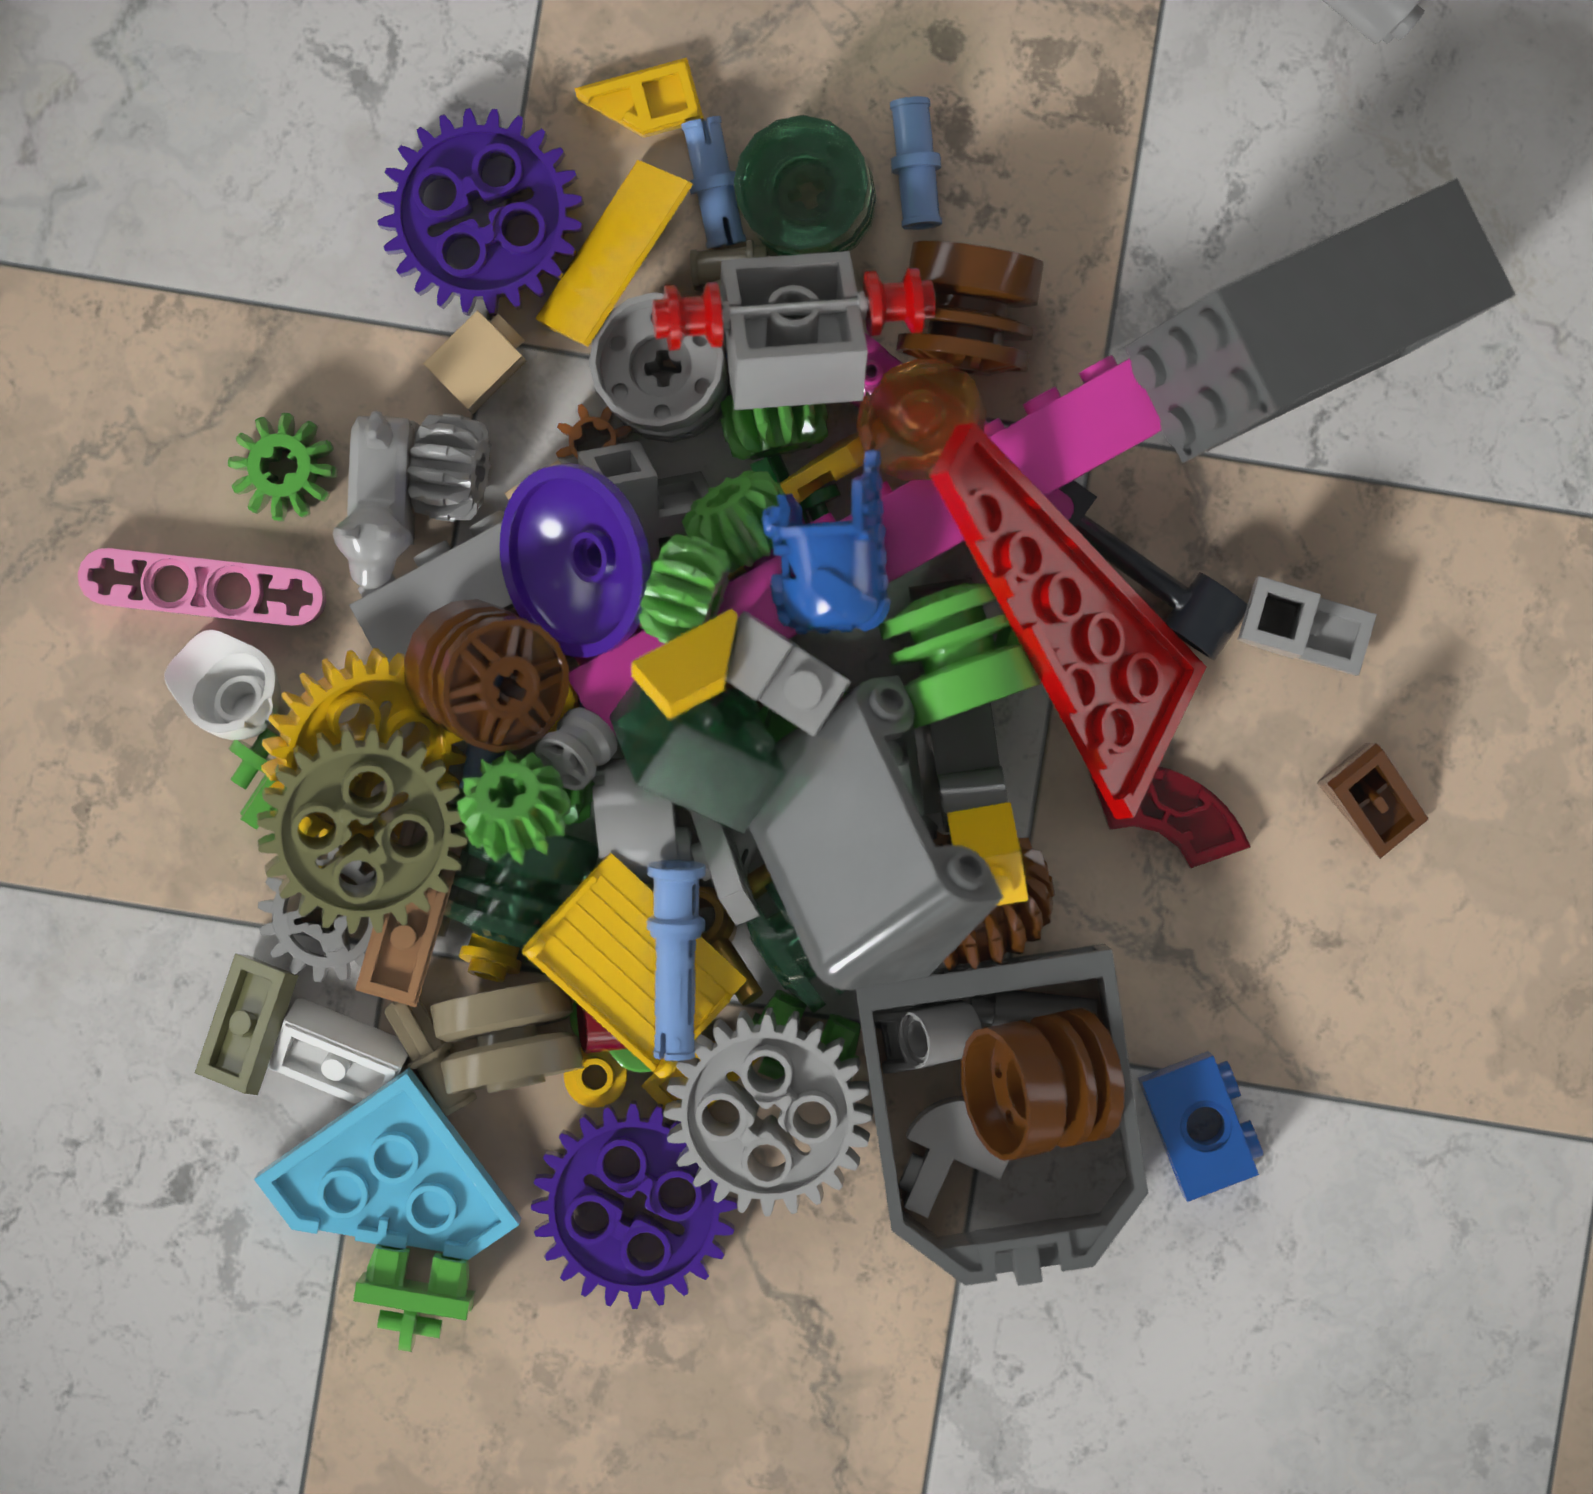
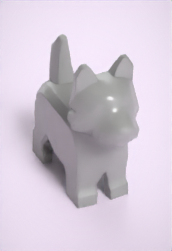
(379, 506)

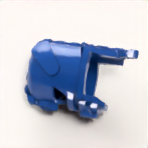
(835, 564)

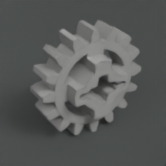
(334, 943)

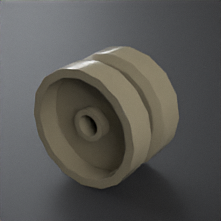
(507, 1037)

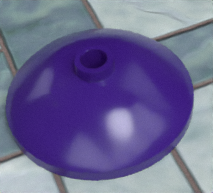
(575, 558)

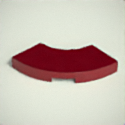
(1185, 816)

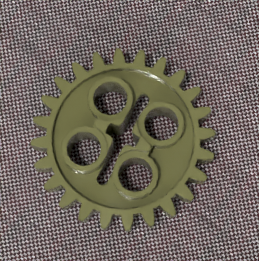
(323, 786)

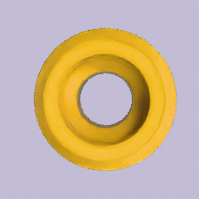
(490, 958)
(600, 1096)

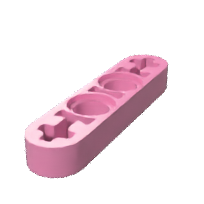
(202, 585)

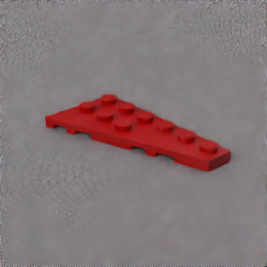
(1088, 634)

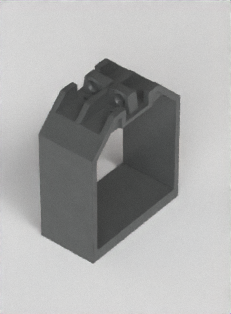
(1022, 1247)

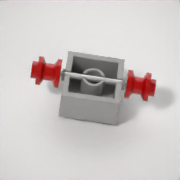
(793, 324)

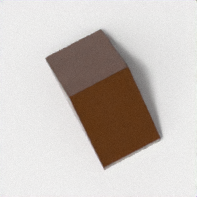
(1374, 798)

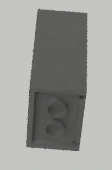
(1318, 320)

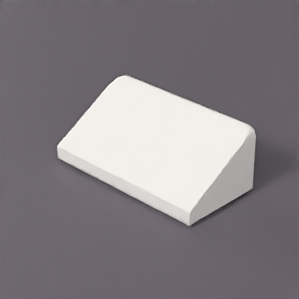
(336, 1052)

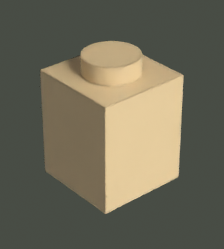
(477, 359)

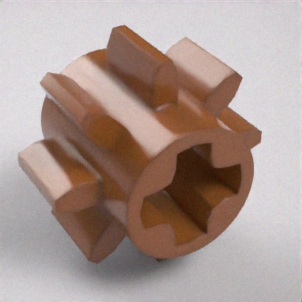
(577, 432)

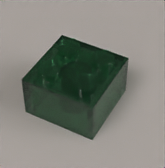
(705, 758)

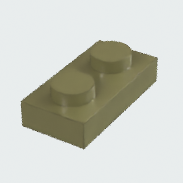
(246, 1024)

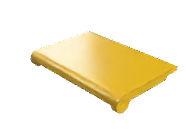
(613, 252)
(607, 960)

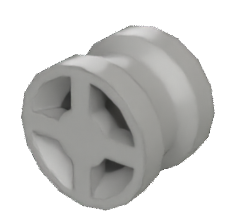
(577, 747)

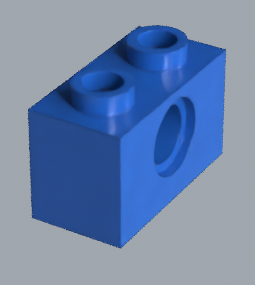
(1210, 1163)

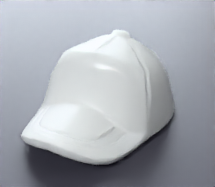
(224, 685)

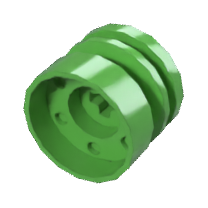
(957, 653)

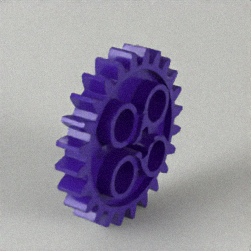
(460, 158)
(605, 1253)

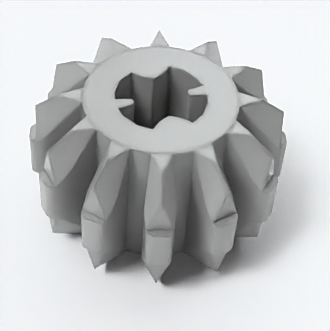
(449, 467)

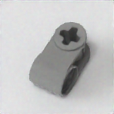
(925, 1033)

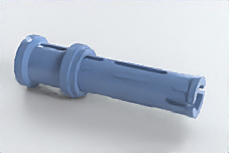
(676, 928)

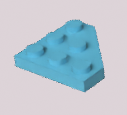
(391, 1178)

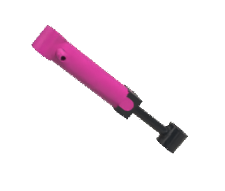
(1201, 614)

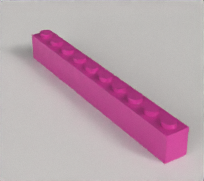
(1050, 446)

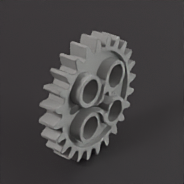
(810, 1075)

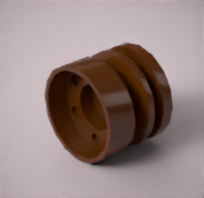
(971, 306)
(461, 654)
(1042, 1083)

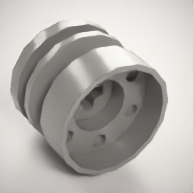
(622, 370)

